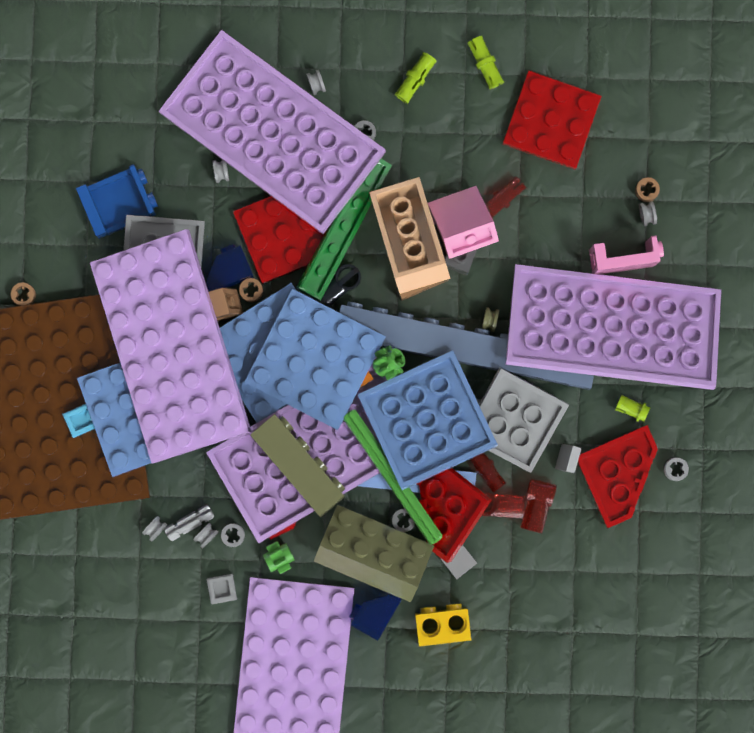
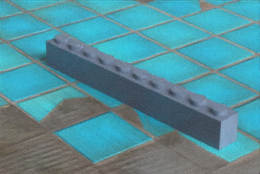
(469, 347)

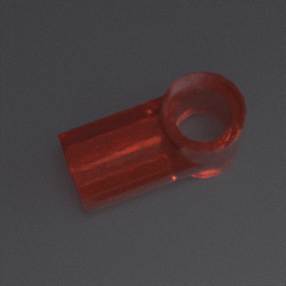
(539, 499)
(506, 506)

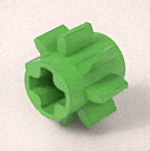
(389, 362)
(278, 557)

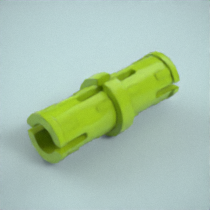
(485, 62)
(415, 77)

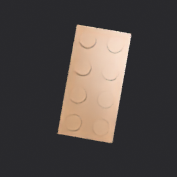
(409, 235)

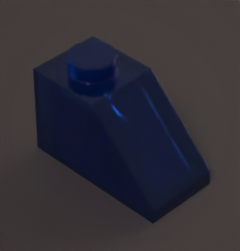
(229, 269)
(374, 614)

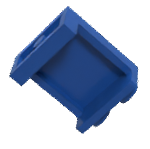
(114, 198)

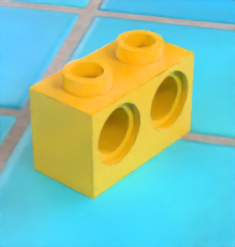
(443, 633)

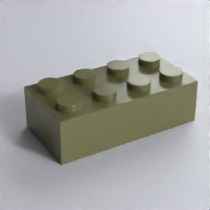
(297, 465)
(374, 553)

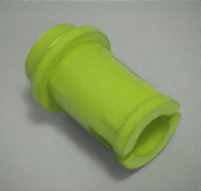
(632, 408)

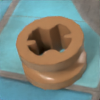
(651, 196)
(31, 294)
(257, 295)

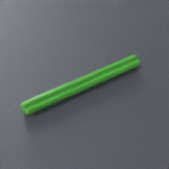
(381, 462)

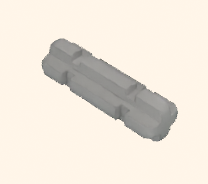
(189, 522)

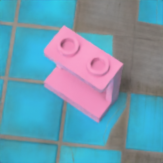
(463, 222)
(602, 265)

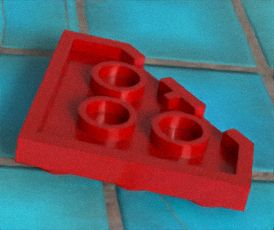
(618, 473)
(453, 507)

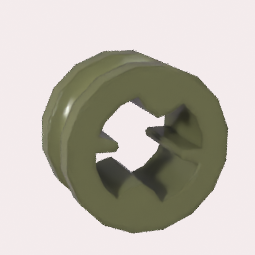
(490, 319)

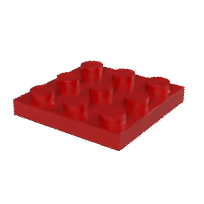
(552, 120)
(276, 238)

